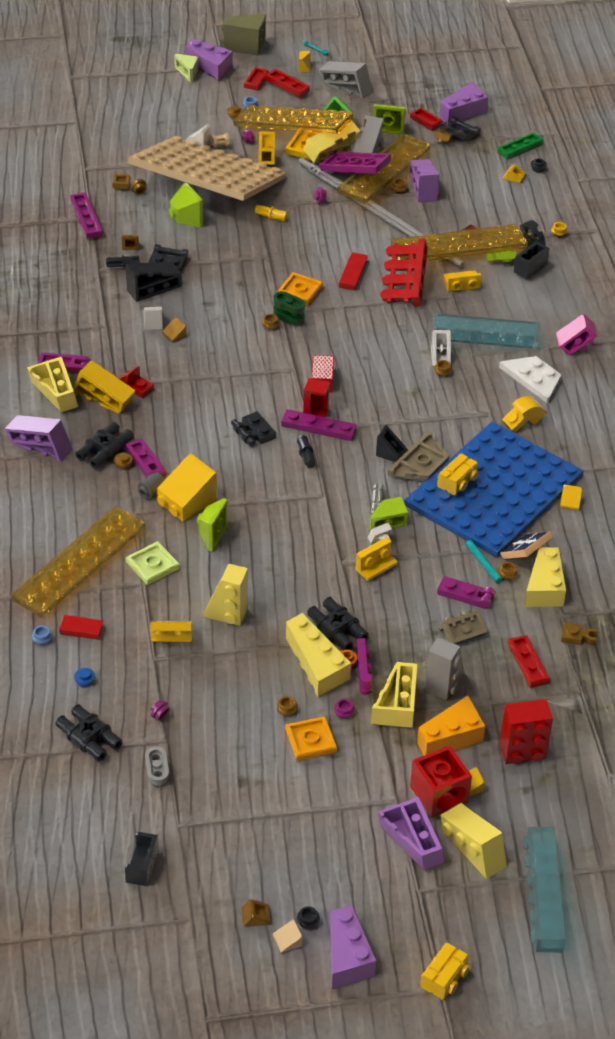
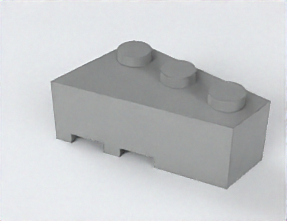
(347, 76)
(371, 137)
(443, 669)

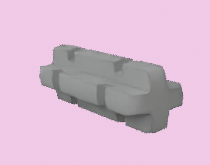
(377, 496)

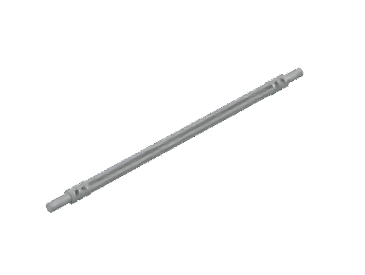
(371, 206)

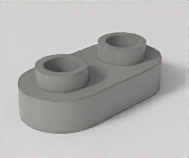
(156, 767)

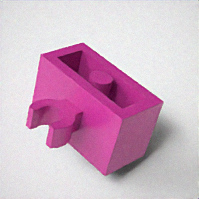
(577, 335)

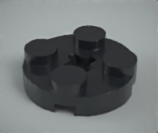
(531, 233)

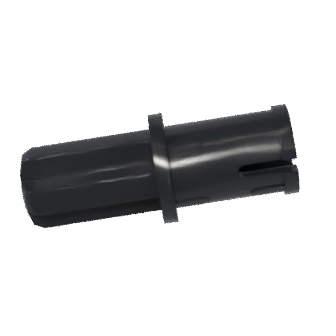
(121, 261)
(305, 450)

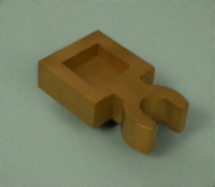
(575, 634)

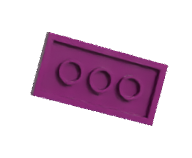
(355, 162)

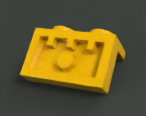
(462, 280)
(375, 559)
(171, 631)

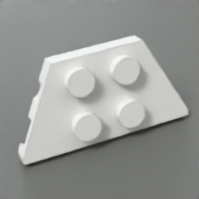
(533, 375)

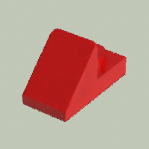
(140, 385)

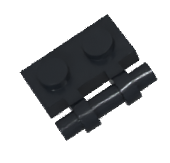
(257, 428)

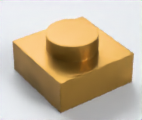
(442, 136)
(121, 181)

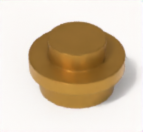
(234, 111)
(399, 185)
(139, 186)
(270, 321)
(442, 368)
(123, 461)
(507, 570)
(287, 706)

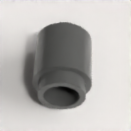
(149, 485)

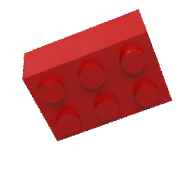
(525, 731)

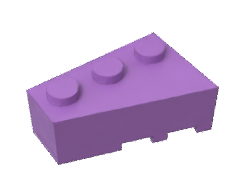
(211, 58)
(424, 180)
(413, 832)
(350, 951)

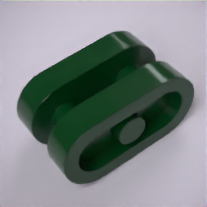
(289, 308)

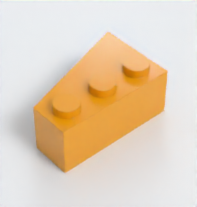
(455, 726)

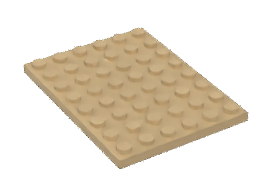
(207, 168)

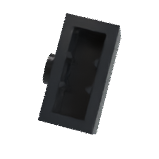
(531, 260)

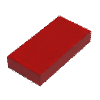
(256, 79)
(426, 119)
(81, 627)

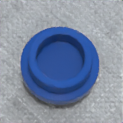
(84, 677)

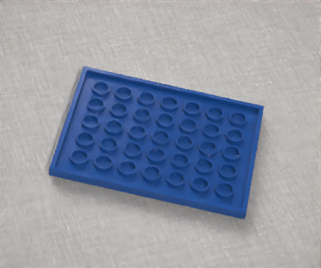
(510, 493)

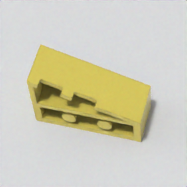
(397, 698)

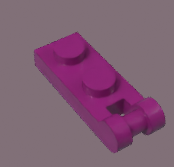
(72, 362)
(145, 458)
(466, 592)
(363, 667)

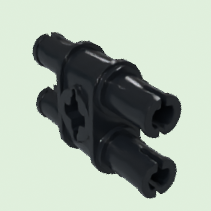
(104, 445)
(337, 623)
(89, 732)

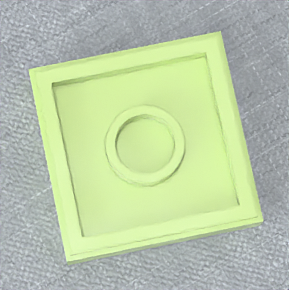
(152, 563)

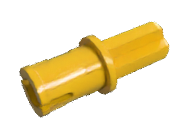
(271, 212)

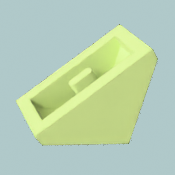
(187, 66)

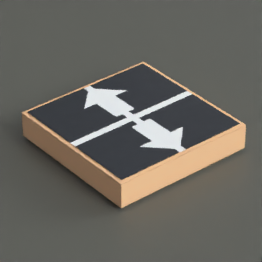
(526, 545)

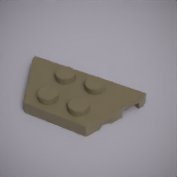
(420, 460)

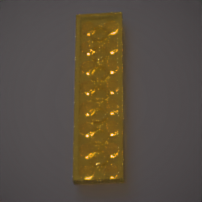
(293, 119)
(365, 186)
(469, 242)
(78, 561)

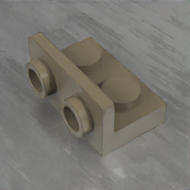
(464, 627)

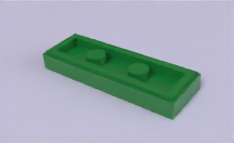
(520, 146)

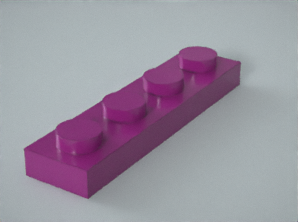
(86, 215)
(318, 425)

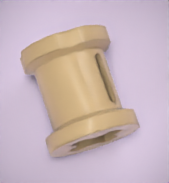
(221, 140)

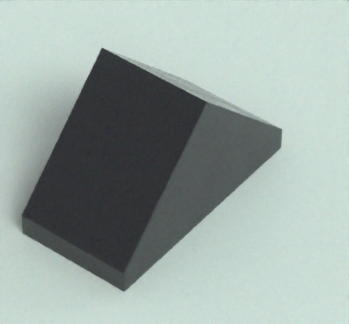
(389, 445)

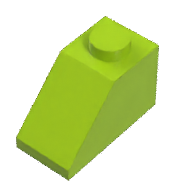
(390, 511)

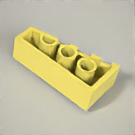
(317, 655)

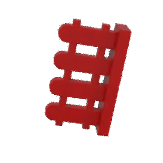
(417, 279)

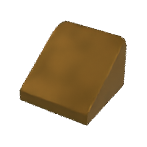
(130, 242)
(175, 330)
(255, 913)

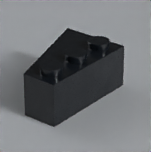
(151, 279)

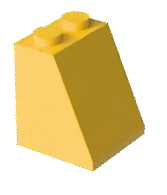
(188, 488)

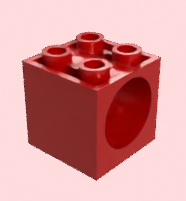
(440, 781)

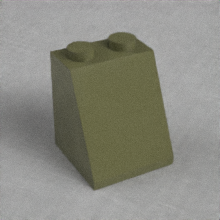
(244, 33)

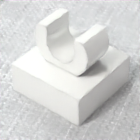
(379, 533)

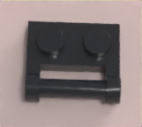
(460, 129)
(179, 261)

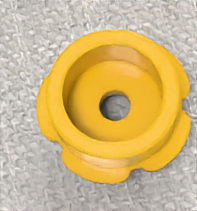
(559, 229)

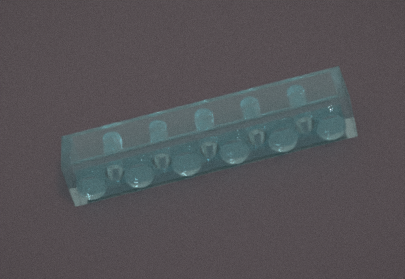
(488, 330)
(545, 890)

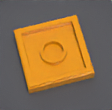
(302, 287)
(310, 738)

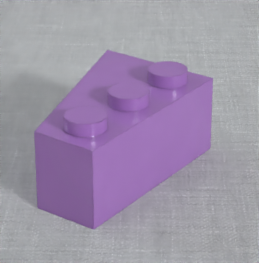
(464, 103)
(40, 434)

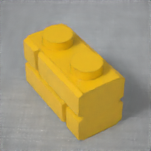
(458, 474)
(445, 971)

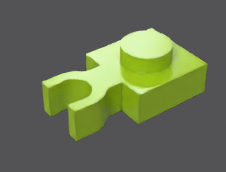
(506, 256)

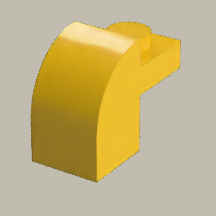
(267, 147)
(524, 409)

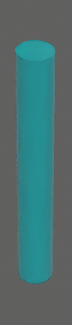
(483, 561)

